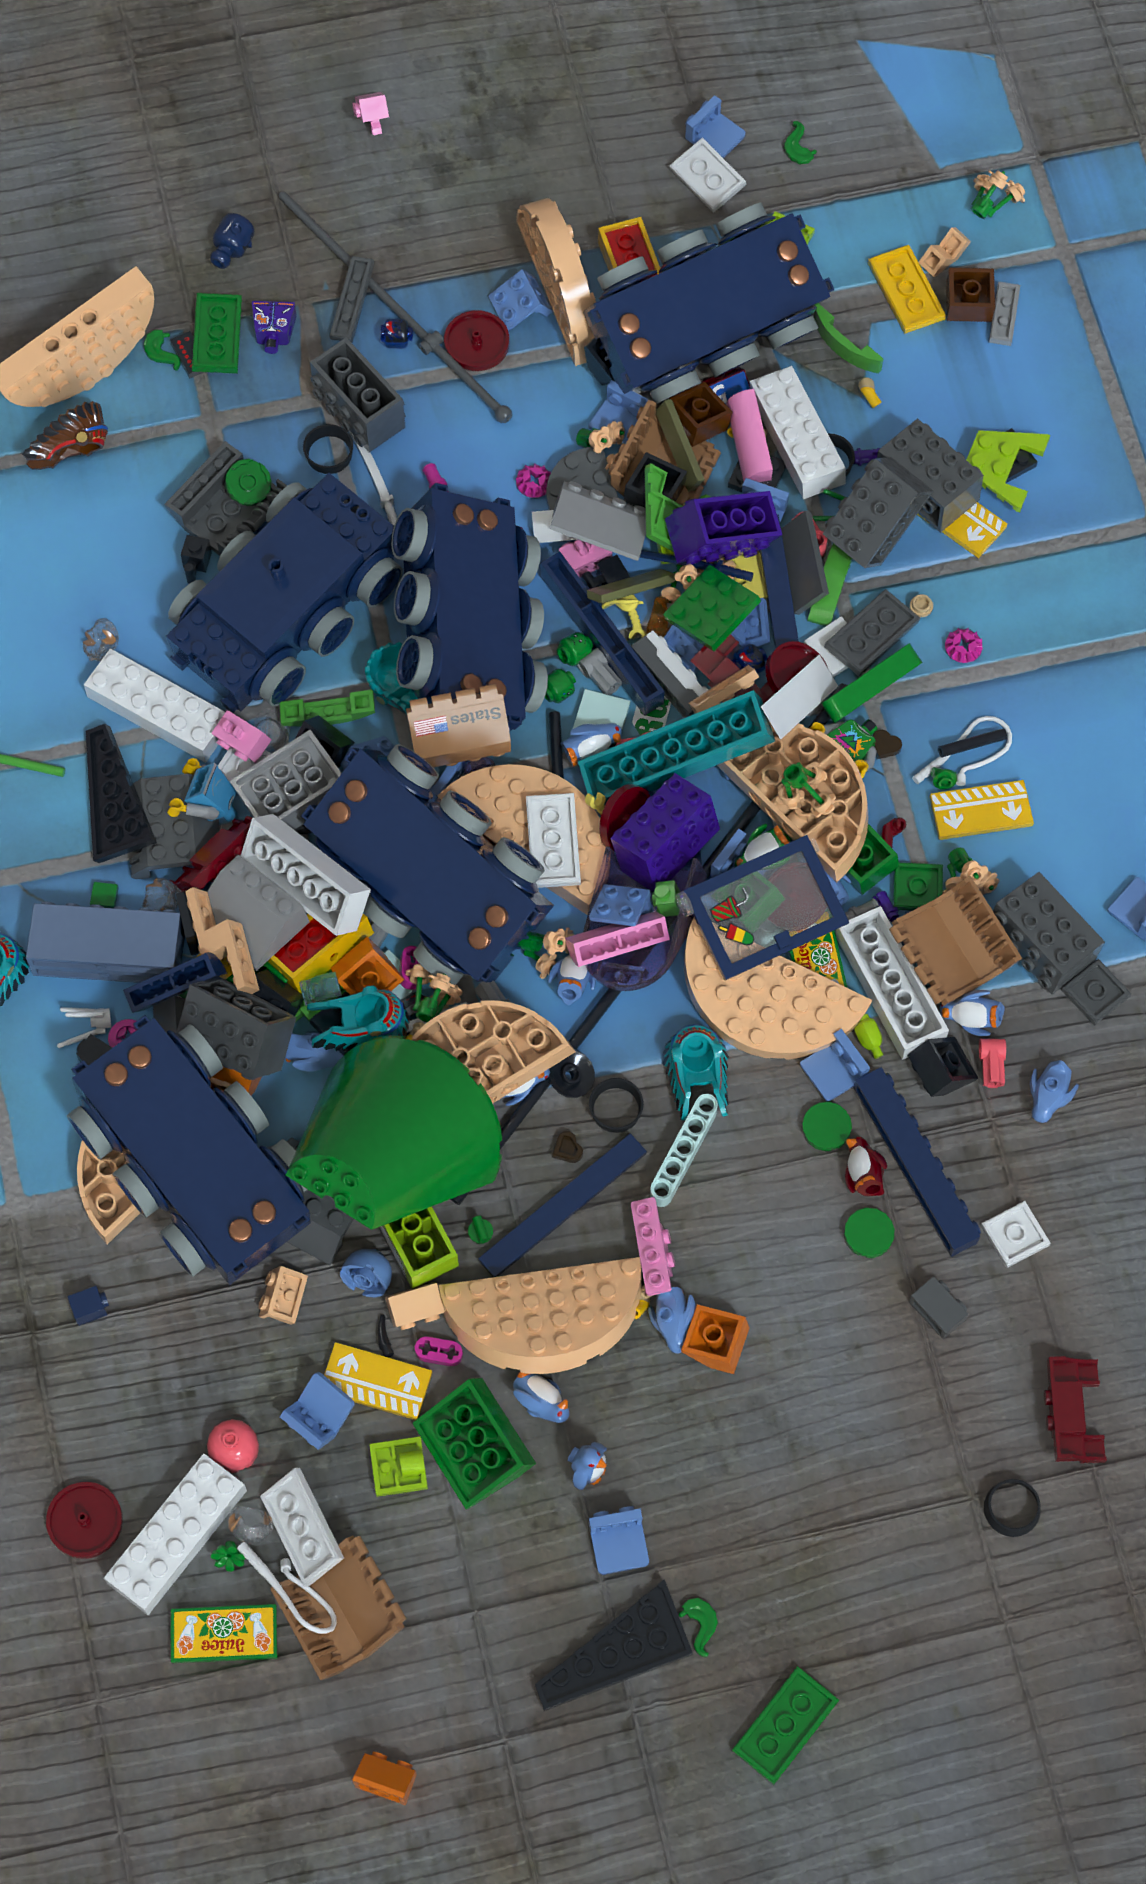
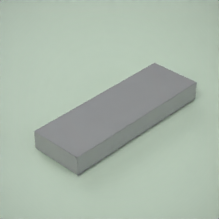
(1004, 313)

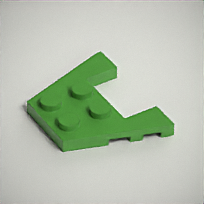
(658, 506)

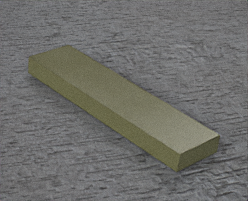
(679, 444)
(631, 586)

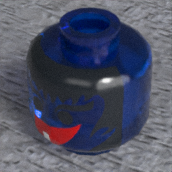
(396, 333)
(751, 656)

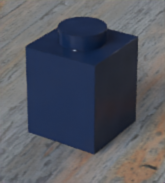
(88, 1305)

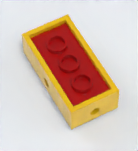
(625, 242)
(316, 950)

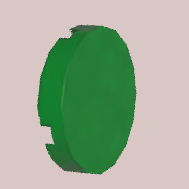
(248, 482)
(826, 1126)
(869, 1232)

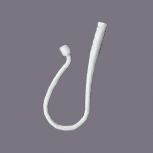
(961, 777)
(285, 1565)

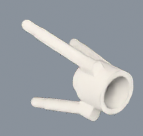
(99, 1018)

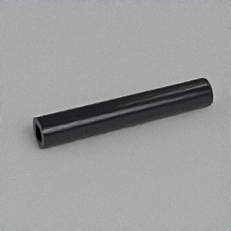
(972, 742)
(555, 746)

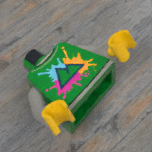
(855, 739)

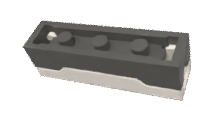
(670, 673)

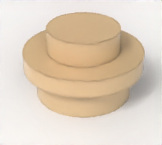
(921, 605)

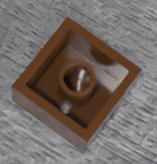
(970, 294)
(701, 413)

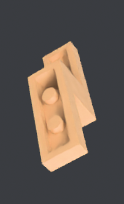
(725, 690)
(223, 940)

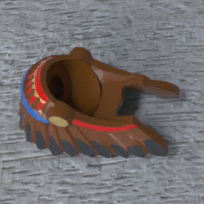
(73, 434)

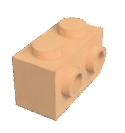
(414, 1305)

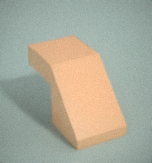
(941, 256)

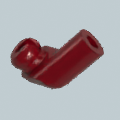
(892, 829)

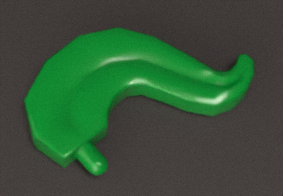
(794, 150)
(152, 347)
(706, 1616)

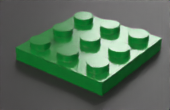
(711, 608)

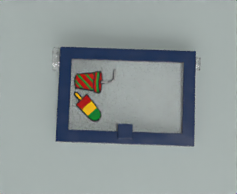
(764, 907)

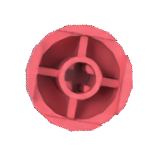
(233, 1445)

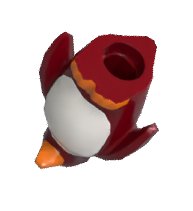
(864, 1168)

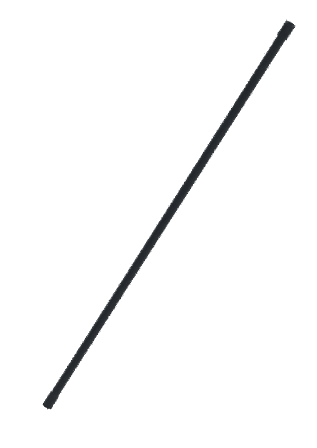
(610, 995)

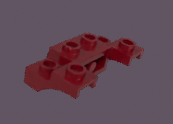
(718, 667)
(214, 856)
(1067, 1411)

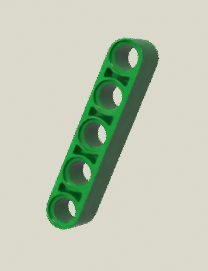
(871, 683)

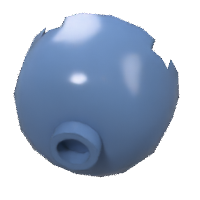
(368, 1271)

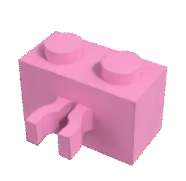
(371, 108)
(583, 556)
(241, 737)

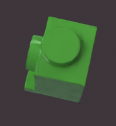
(665, 898)

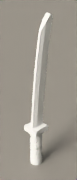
(385, 499)

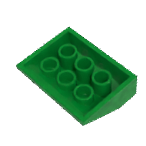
(473, 1442)

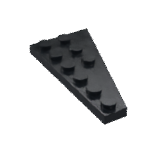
(115, 808)
(629, 1646)

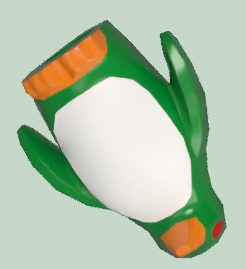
(763, 843)

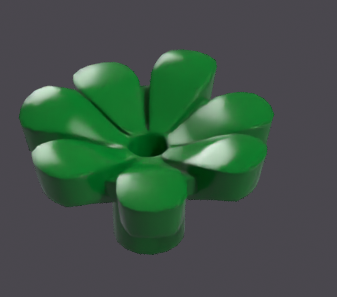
(228, 1556)

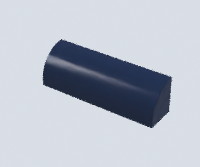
(173, 981)

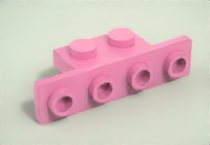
(653, 1247)

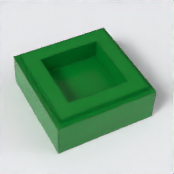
(104, 894)

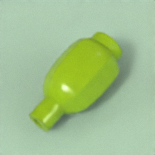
(869, 1035)

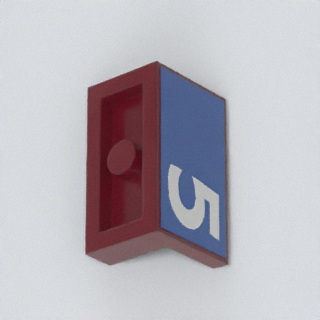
(728, 383)

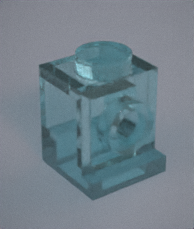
(320, 988)

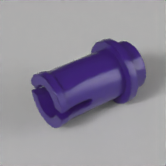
(865, 456)
(887, 906)

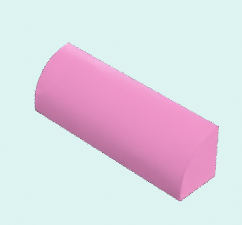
(749, 437)
(617, 939)

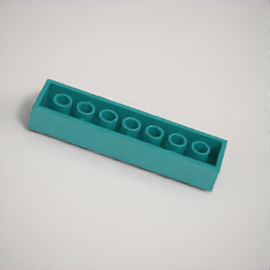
(680, 747)

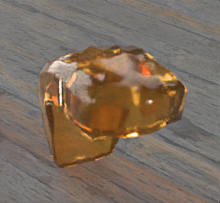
(657, 621)

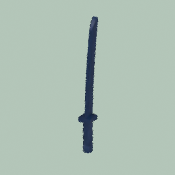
(729, 571)

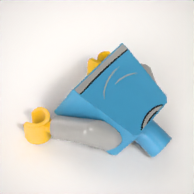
(208, 795)

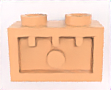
(282, 1295)

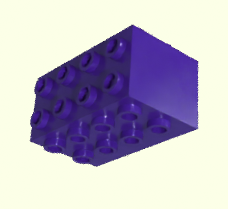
(723, 527)
(665, 832)

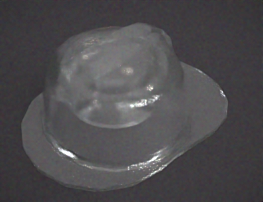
(270, 723)

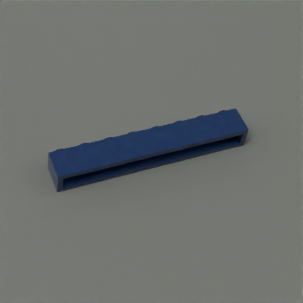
(603, 633)
(917, 1162)

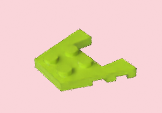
(995, 455)

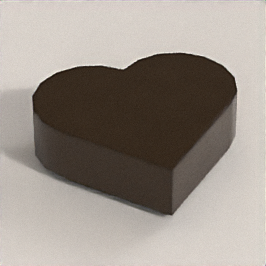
(886, 744)
(567, 1148)

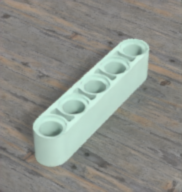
(687, 1139)

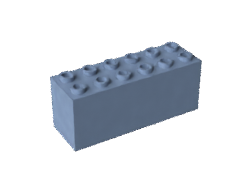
(103, 942)

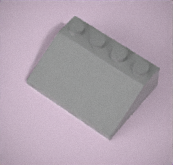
(600, 520)
(288, 780)
(263, 909)

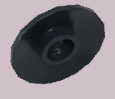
(581, 1075)

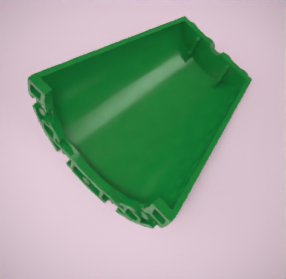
(397, 1132)

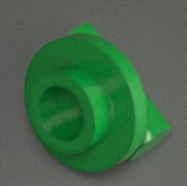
(943, 778)
(480, 1230)

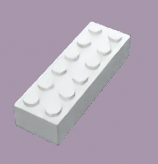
(798, 433)
(155, 704)
(306, 874)
(890, 982)
(175, 1534)

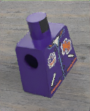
(273, 323)

